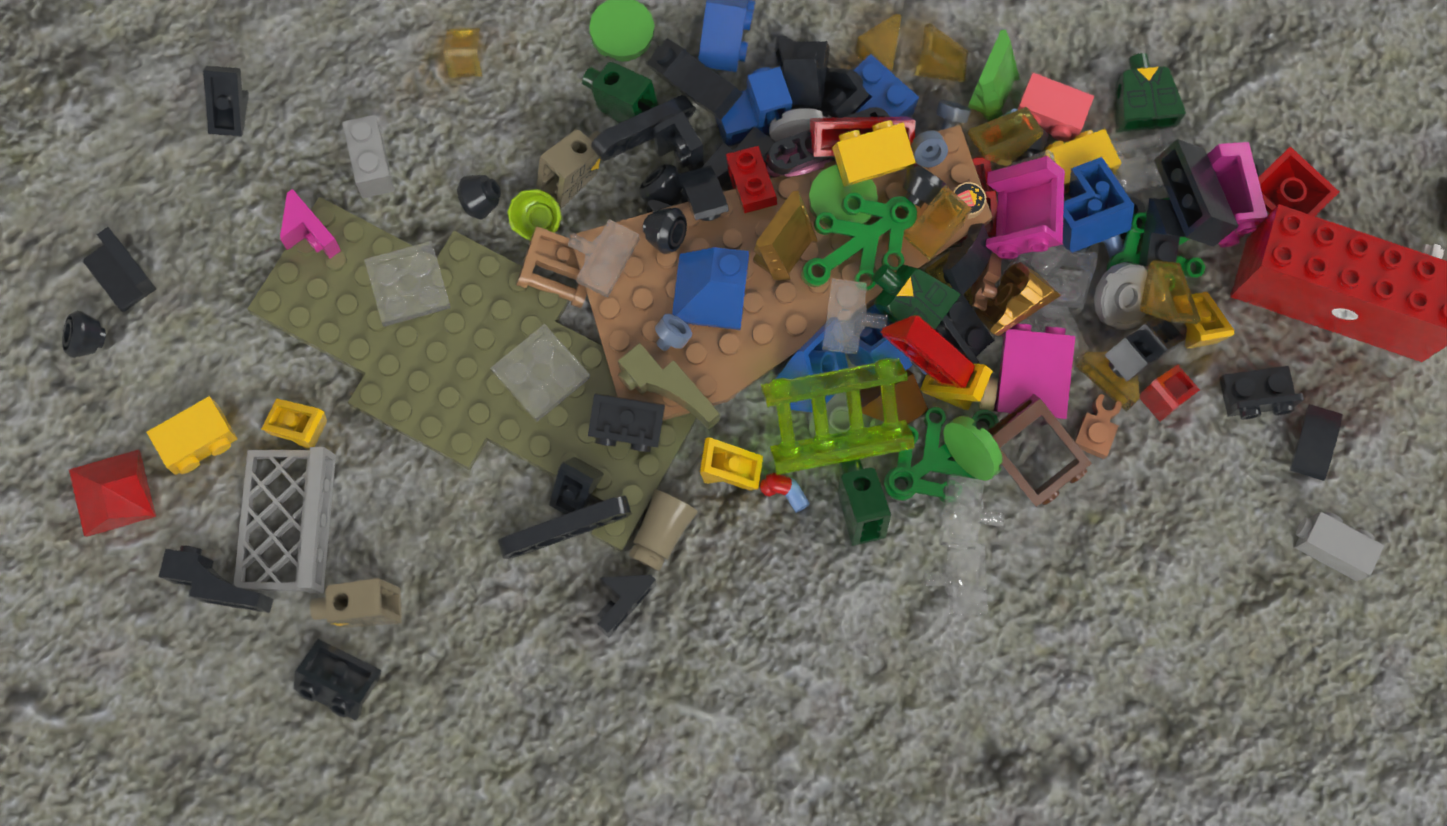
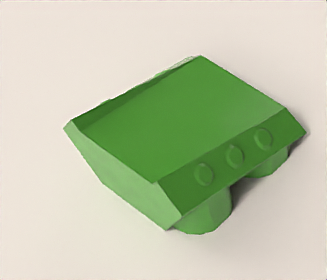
(996, 79)

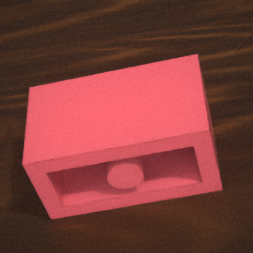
(1056, 106)

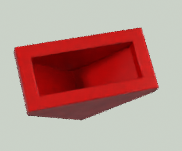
(1168, 392)

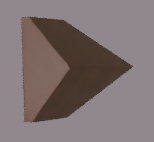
(908, 399)

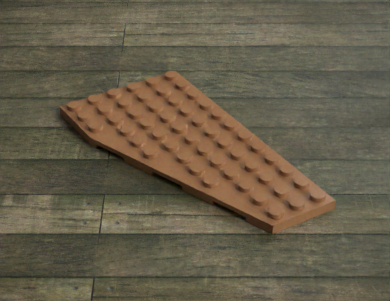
(776, 313)

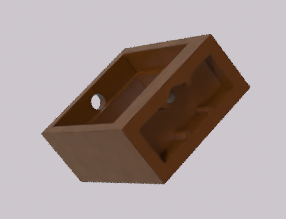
(1015, 423)

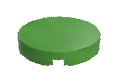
(621, 29)
(828, 193)
(973, 448)

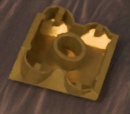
(785, 238)
(1017, 297)

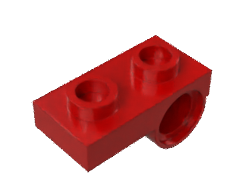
(751, 179)

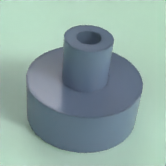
(952, 113)
(929, 149)
(672, 332)

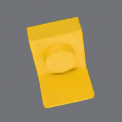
(1213, 324)
(956, 396)
(295, 422)
(730, 465)

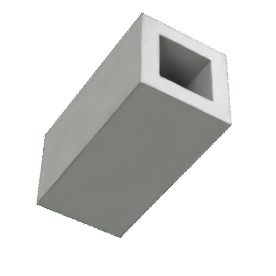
(1338, 545)

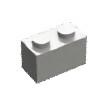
(368, 156)

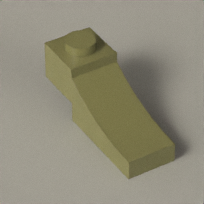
(645, 374)

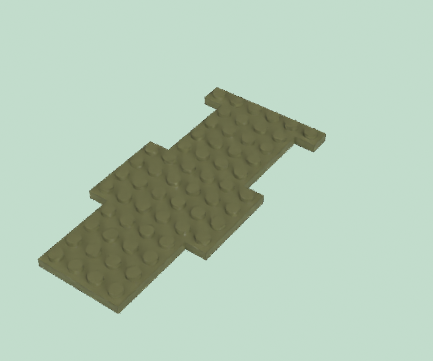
(435, 370)

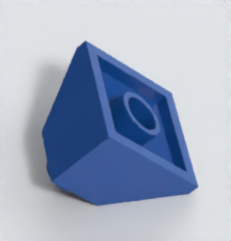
(711, 287)
(810, 361)

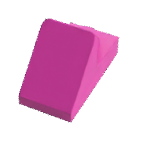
(301, 223)

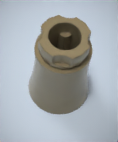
(661, 529)

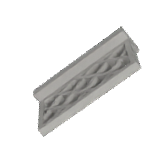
(314, 517)

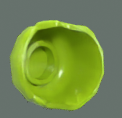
(533, 209)

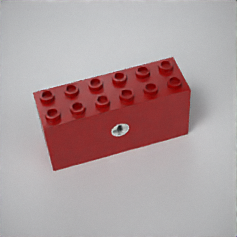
(1346, 282)

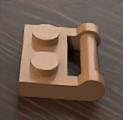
(551, 253)

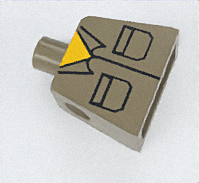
(568, 166)
(359, 604)

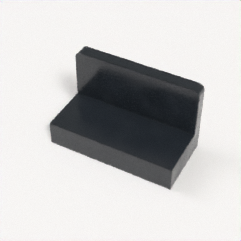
(118, 272)

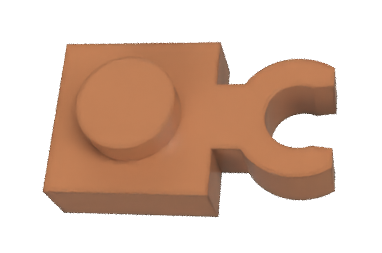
(985, 285)
(1096, 431)

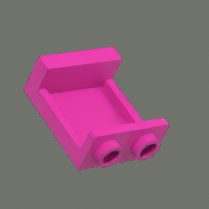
(1241, 186)
(1028, 207)
(1035, 365)

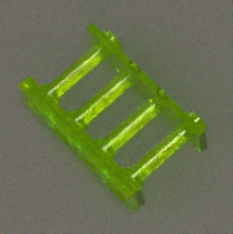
(843, 446)

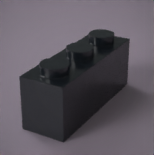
(1195, 193)

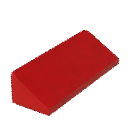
(826, 131)
(930, 351)

